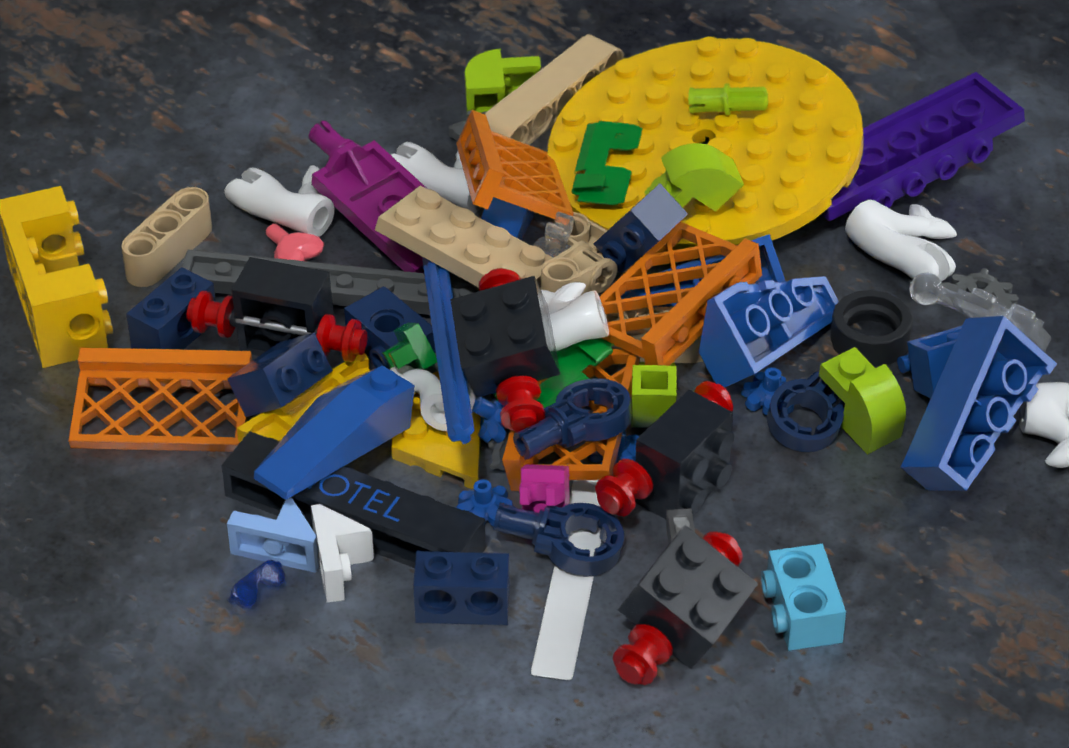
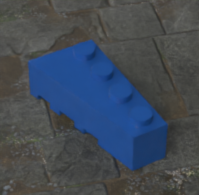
(974, 402)

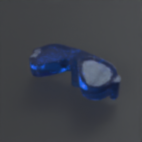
(245, 591)

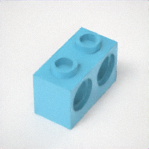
(804, 597)

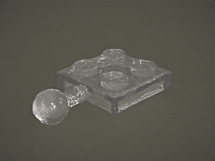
(928, 289)

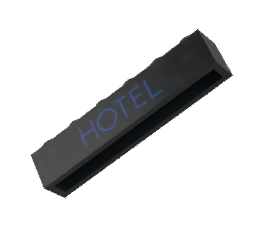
(397, 517)

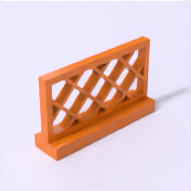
(509, 170)
(681, 326)
(165, 373)
(607, 448)

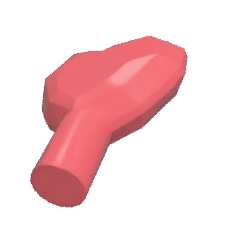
(294, 246)

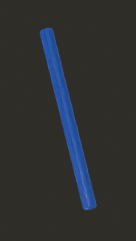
(452, 379)

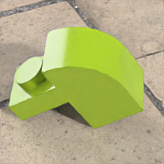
(493, 78)
(699, 173)
(652, 392)
(871, 397)

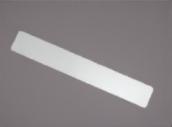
(566, 602)

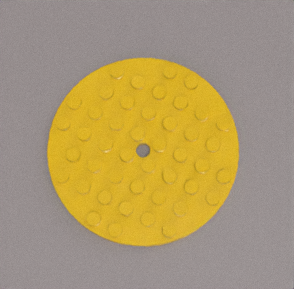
(787, 155)

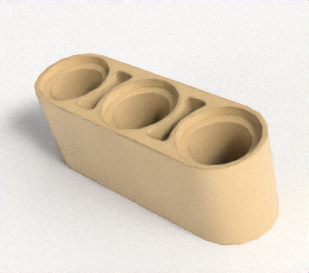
(166, 236)

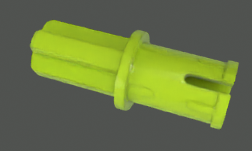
(727, 99)

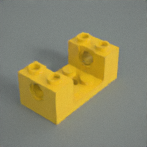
(54, 291)

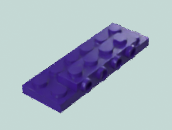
(928, 142)

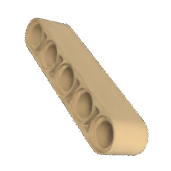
(539, 100)

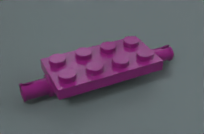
(363, 186)

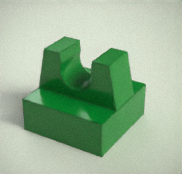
(412, 348)

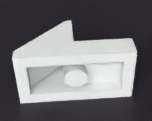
(339, 545)

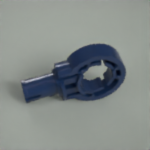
(809, 394)
(569, 424)
(551, 530)

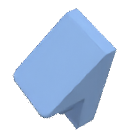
(282, 540)

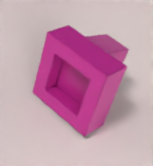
(544, 486)

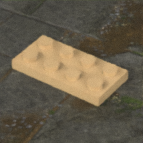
(457, 238)

